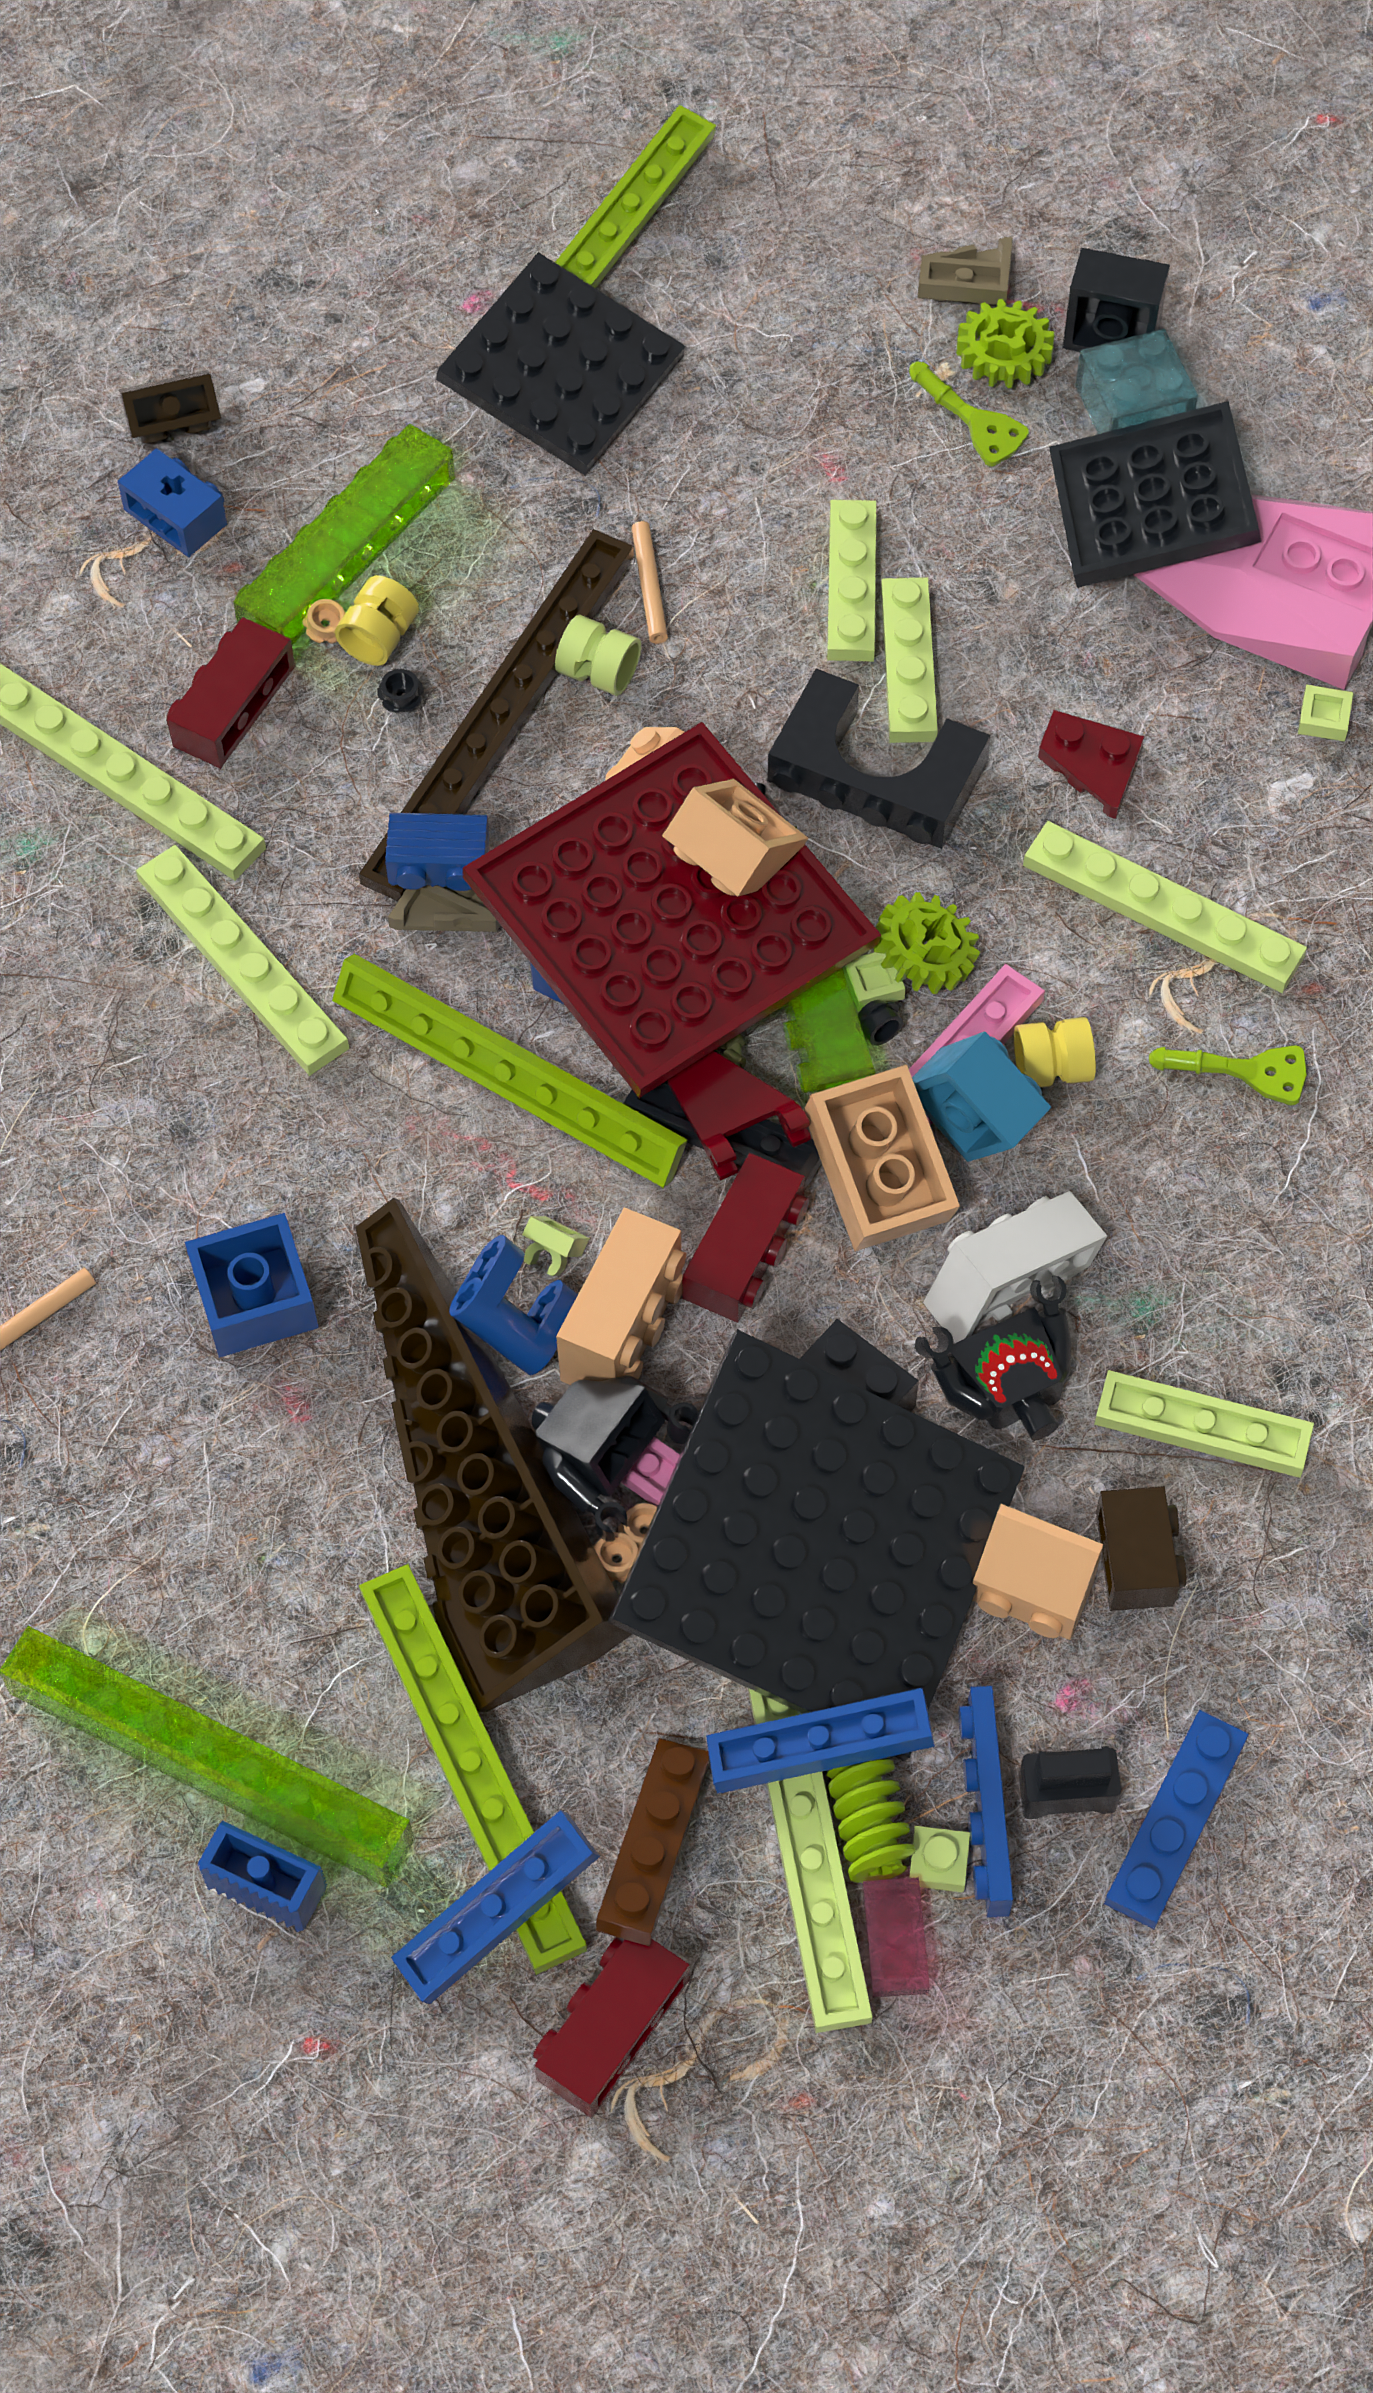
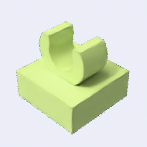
(554, 1238)

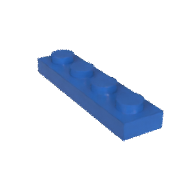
(820, 1741)
(1176, 1819)
(988, 1824)
(495, 1907)

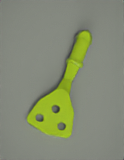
(977, 419)
(1250, 1070)

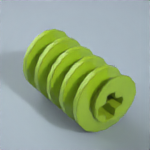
(868, 1820)

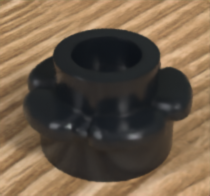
(398, 682)
(880, 1021)

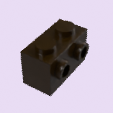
(170, 405)
(1139, 1548)

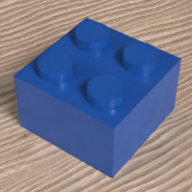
(252, 1285)

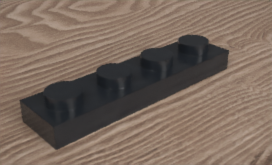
(762, 1139)

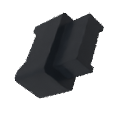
(1069, 1782)

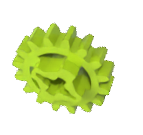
(1005, 343)
(949, 948)

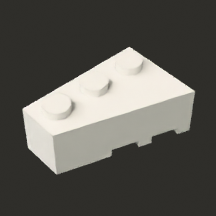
(1002, 1261)

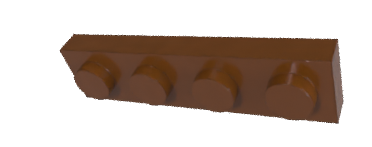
(653, 1842)

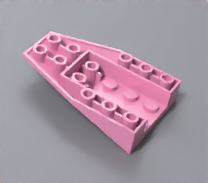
(1293, 596)

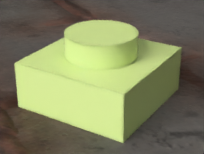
(1325, 712)
(871, 982)
(940, 1858)

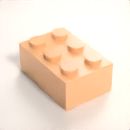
(881, 1158)
(622, 1301)

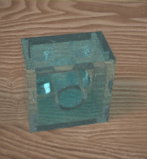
(1133, 381)

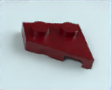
(1092, 757)

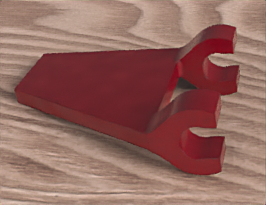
(727, 1099)

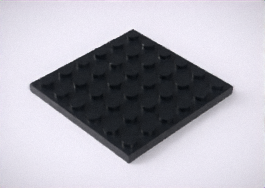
(814, 1537)

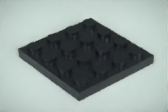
(560, 363)
(1154, 494)

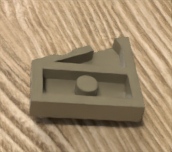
(967, 274)
(441, 910)

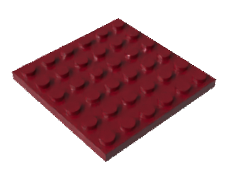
(646, 942)

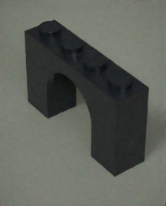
(917, 803)

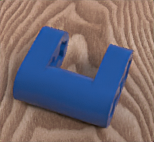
(482, 1308)

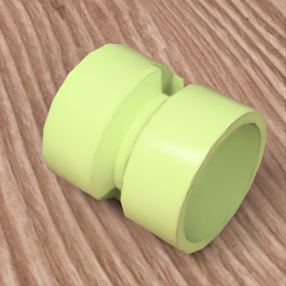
(602, 656)

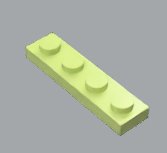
(851, 580)
(908, 660)
(1204, 1423)

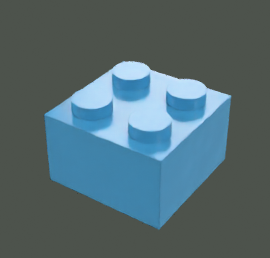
(979, 1096)

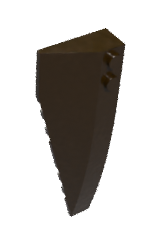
(502, 1543)

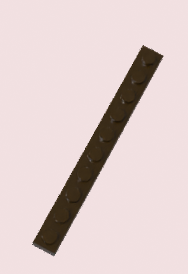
(510, 693)

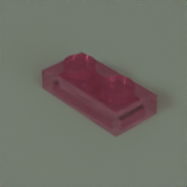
(895, 1937)

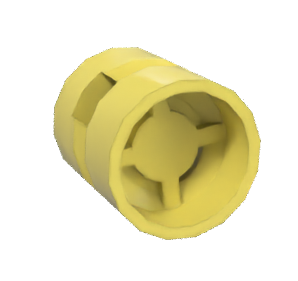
(376, 620)
(1057, 1052)

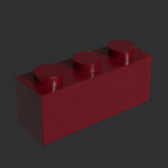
(230, 692)
(745, 1238)
(609, 2022)

